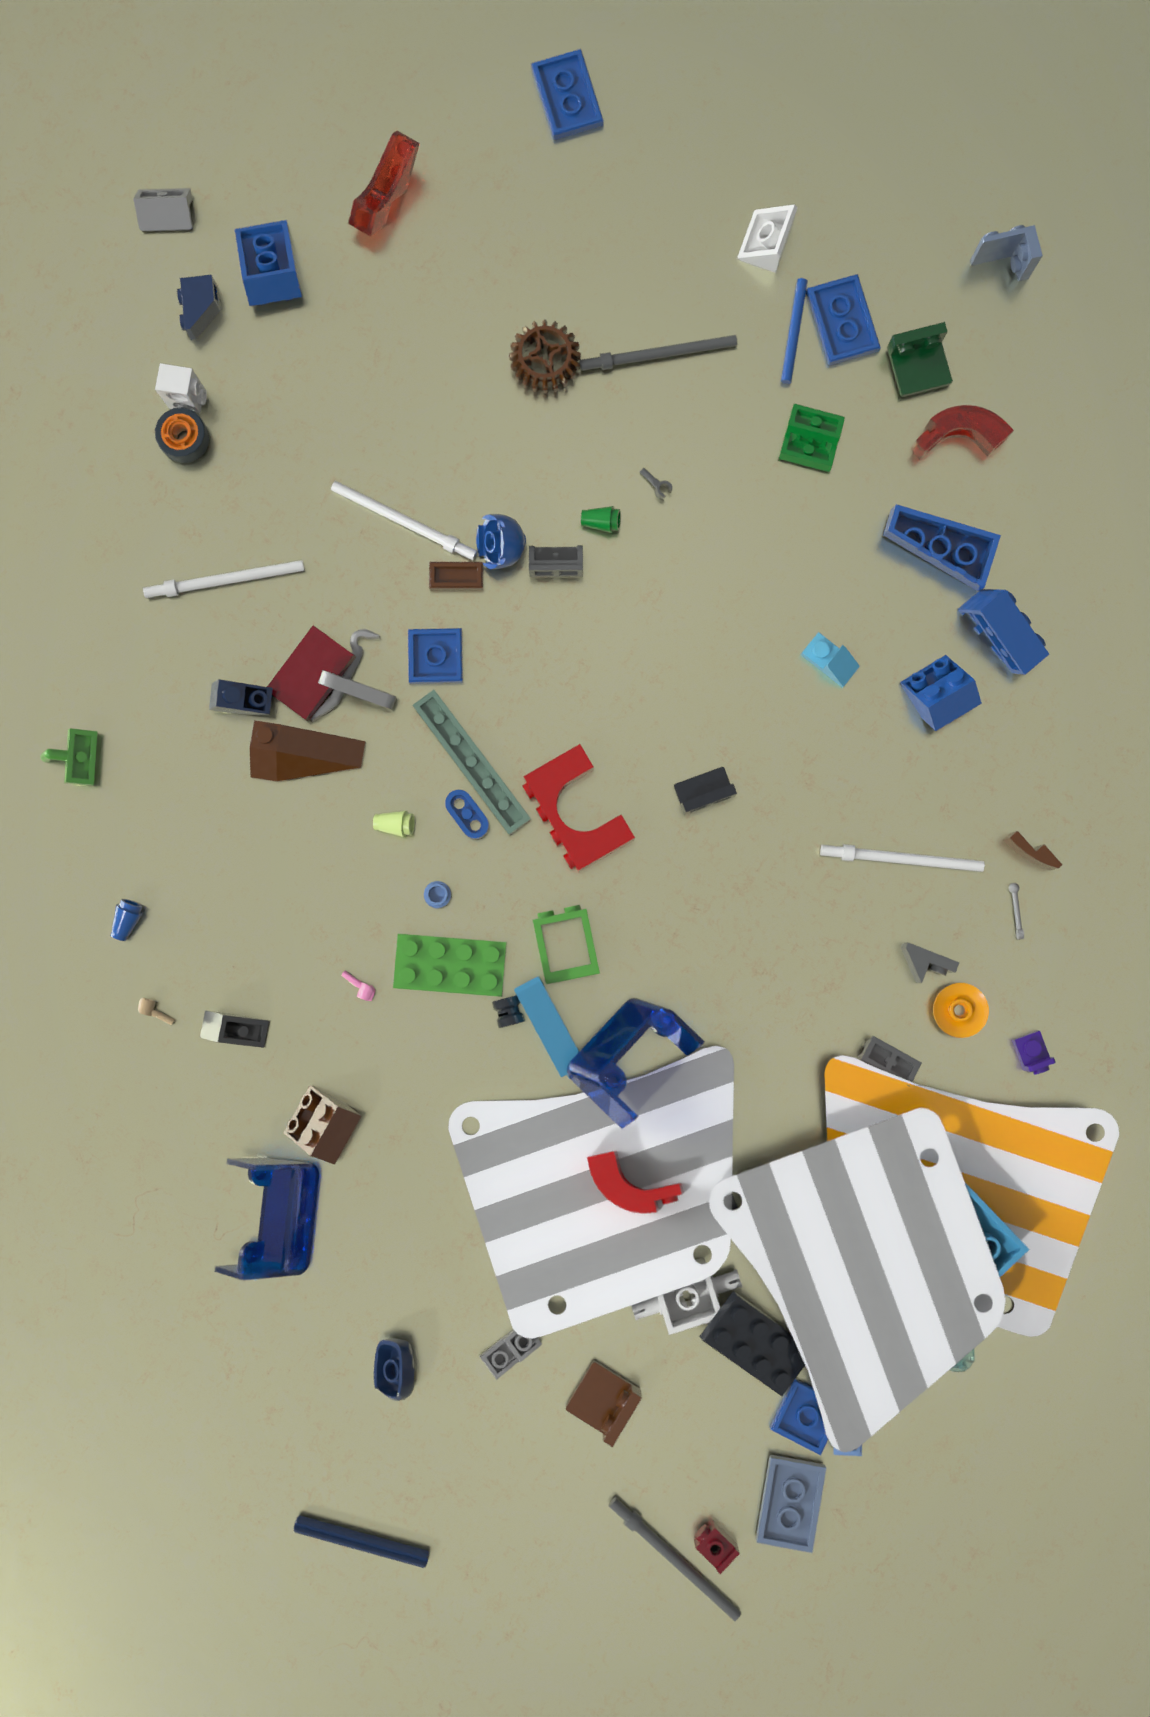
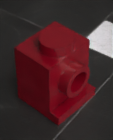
(711, 1535)

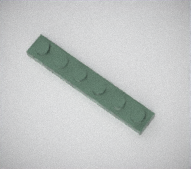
(471, 762)

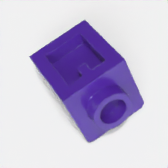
(1033, 1052)

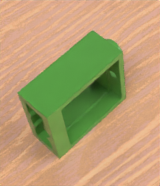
(572, 973)

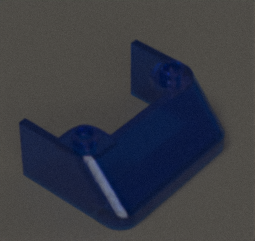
(595, 1064)
(285, 1219)

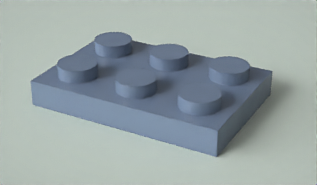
(791, 1503)

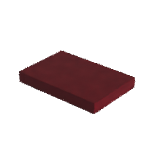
(299, 676)

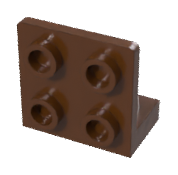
(604, 1401)

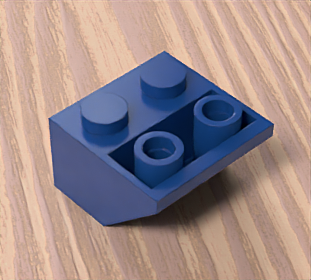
(941, 692)

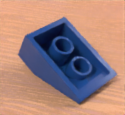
(267, 263)

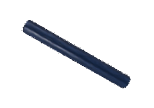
(361, 1541)

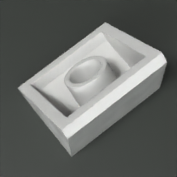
(767, 236)

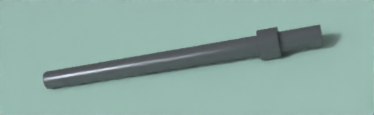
(607, 361)
(634, 1522)

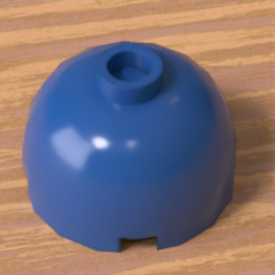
(500, 541)

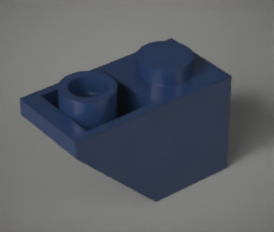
(199, 303)
(240, 698)

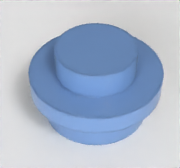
(437, 894)

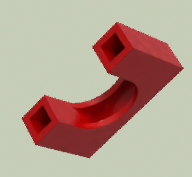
(547, 784)

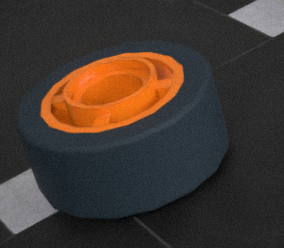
(173, 423)

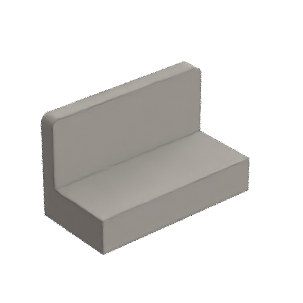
(163, 209)

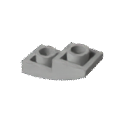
(508, 1352)

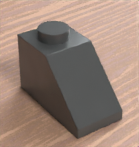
(234, 1029)

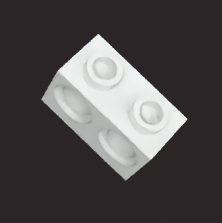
(180, 388)

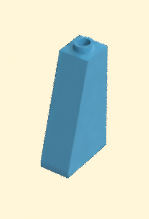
(547, 1023)

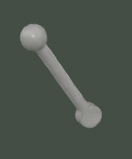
(1014, 888)

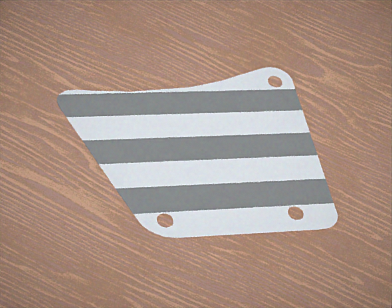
(554, 1227)
(868, 1265)

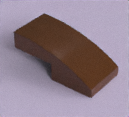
(1039, 856)

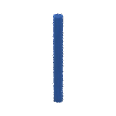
(794, 331)

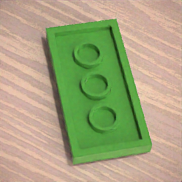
(449, 965)

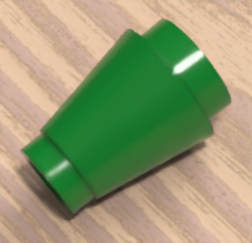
(602, 518)

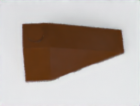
(292, 752)

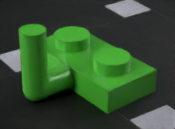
(79, 756)

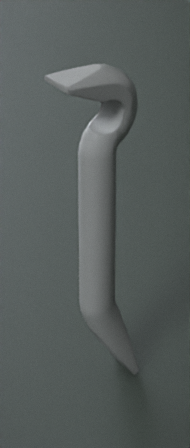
(357, 650)

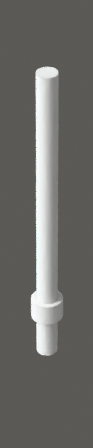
(450, 543)
(172, 588)
(849, 853)

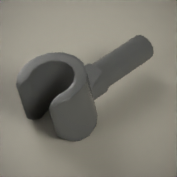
(656, 483)

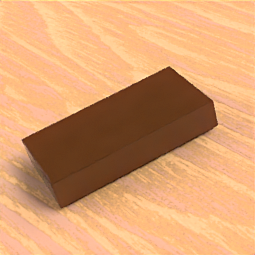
(456, 575)

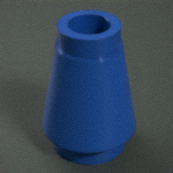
(125, 919)

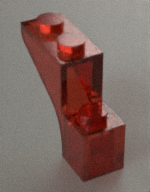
(388, 183)

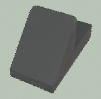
(920, 958)

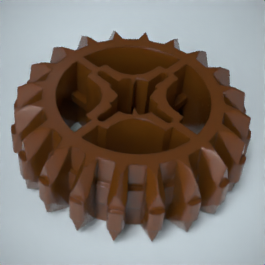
(564, 347)

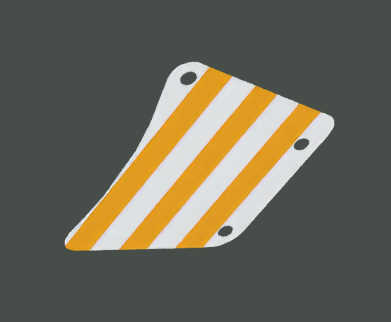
(1020, 1160)

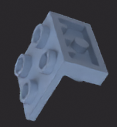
(1018, 243)

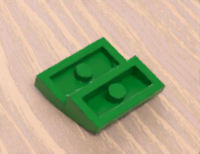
(811, 437)

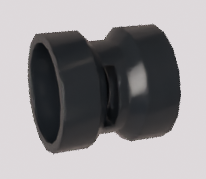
(508, 1011)

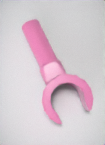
(365, 992)

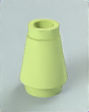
(395, 823)

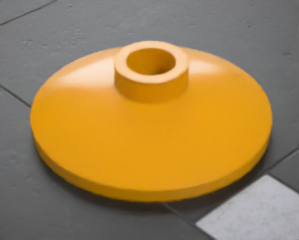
(974, 1010)

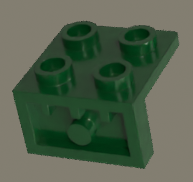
(920, 359)

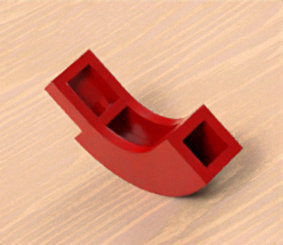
(613, 1184)

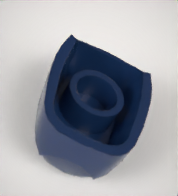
(394, 1369)

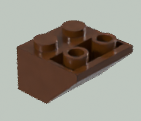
(322, 1125)

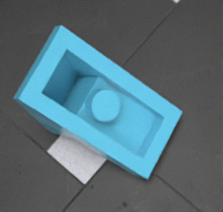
(831, 660)

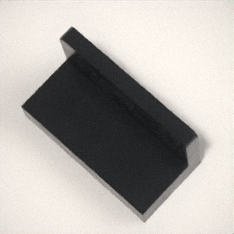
(704, 790)

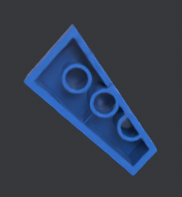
(948, 545)

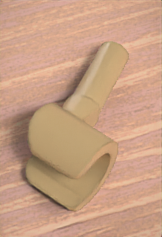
(146, 1007)

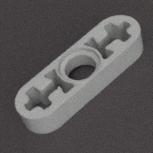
(357, 689)

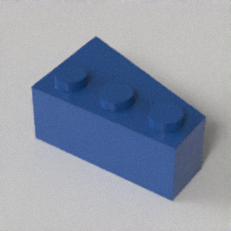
(1006, 628)

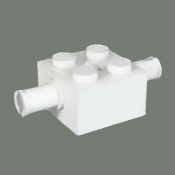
(687, 1314)

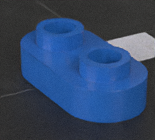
(467, 814)

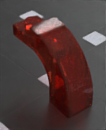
(966, 421)

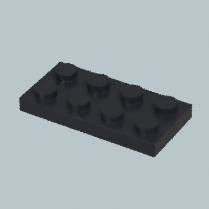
(754, 1343)

